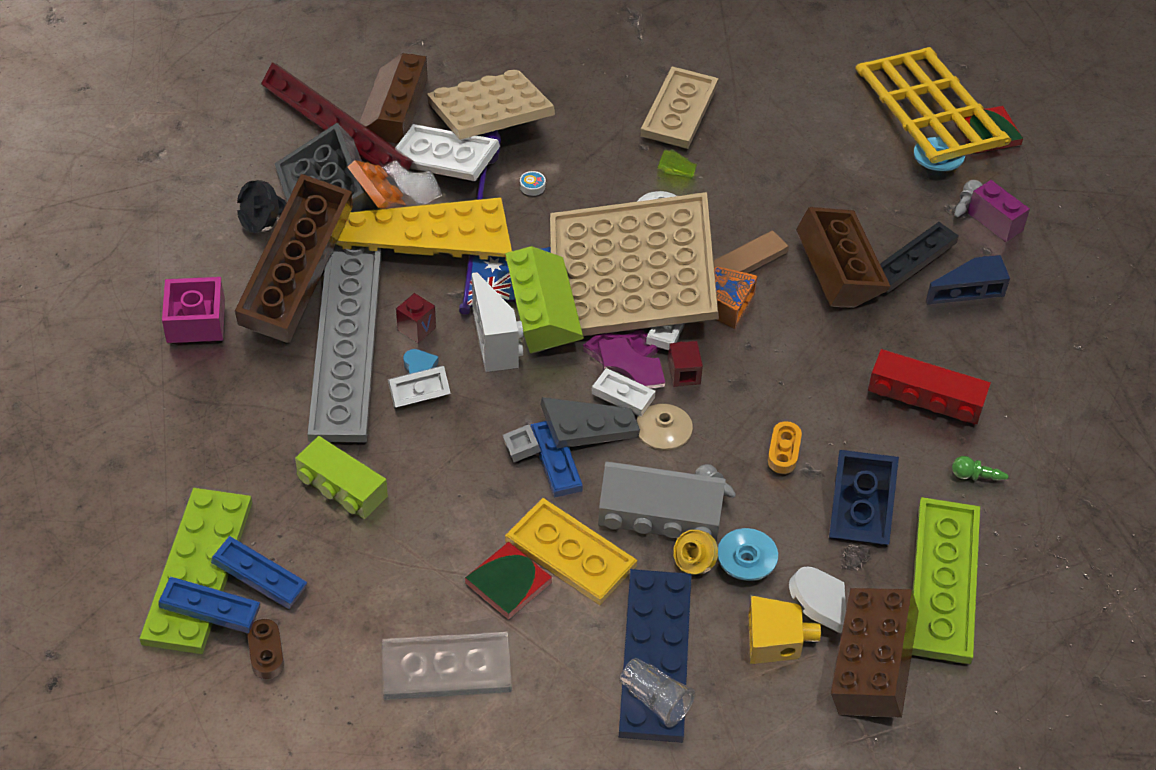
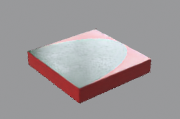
(1002, 120)
(508, 580)

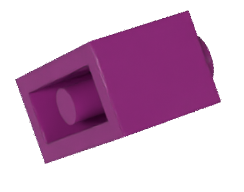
(998, 210)

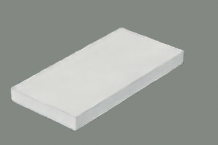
(445, 153)

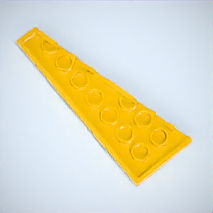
(450, 228)

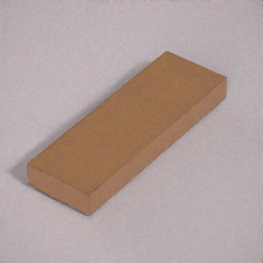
(754, 253)

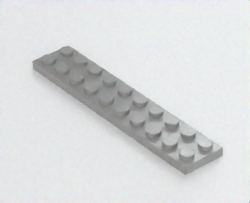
(345, 346)

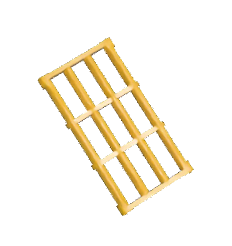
(999, 138)

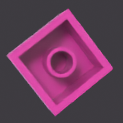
(193, 309)

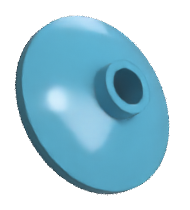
(939, 145)
(751, 545)

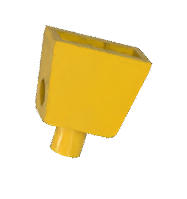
(778, 630)

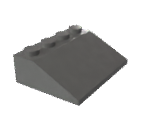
(327, 160)

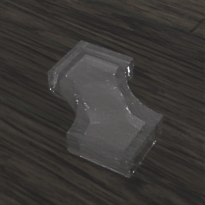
(419, 186)

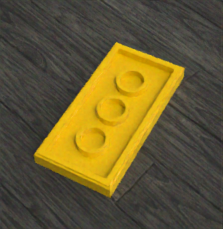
(571, 551)

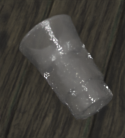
(658, 691)

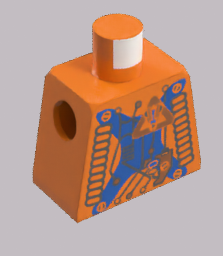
(733, 294)

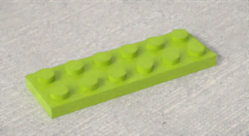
(203, 529)
(946, 579)

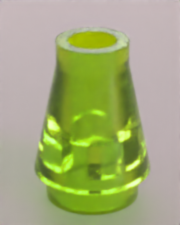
(676, 164)

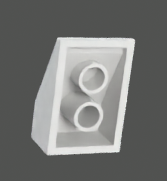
(495, 327)

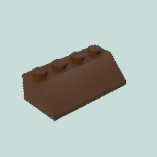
(395, 97)
(841, 256)

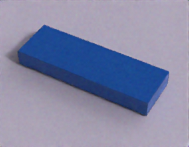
(556, 462)
(259, 572)
(209, 604)

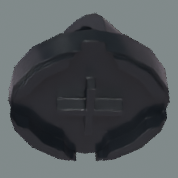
(259, 206)

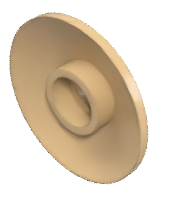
(668, 434)

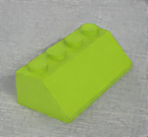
(543, 298)

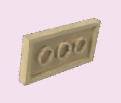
(679, 107)

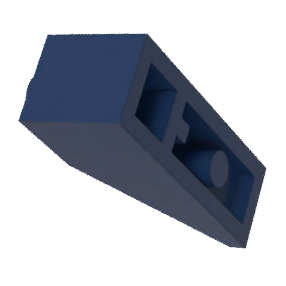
(974, 280)

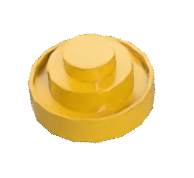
(695, 552)

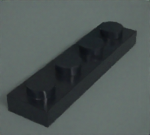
(918, 254)

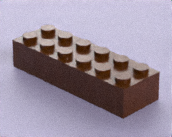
(294, 258)

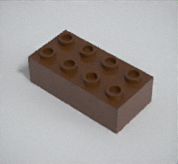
(875, 652)

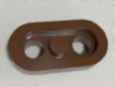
(265, 646)

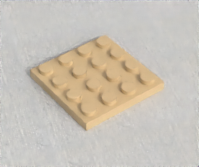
(490, 104)

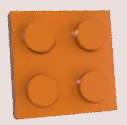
(376, 185)

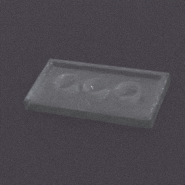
(446, 665)

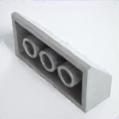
(659, 500)

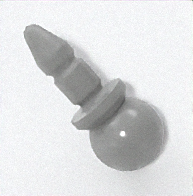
(966, 196)
(709, 470)

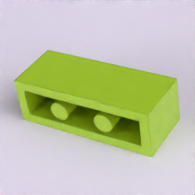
(341, 477)

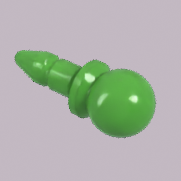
(965, 467)

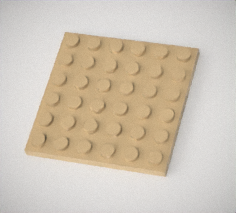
(638, 263)

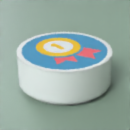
(532, 183)

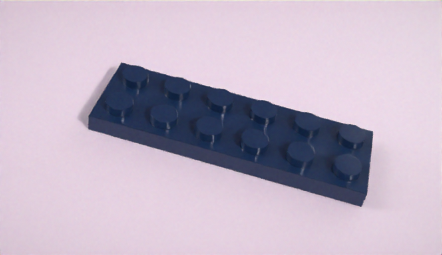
(658, 636)

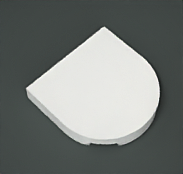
(820, 596)

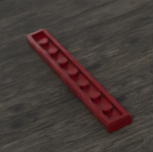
(326, 114)

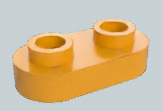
(784, 449)

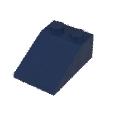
(864, 497)

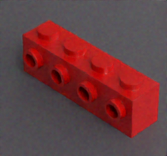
(928, 386)

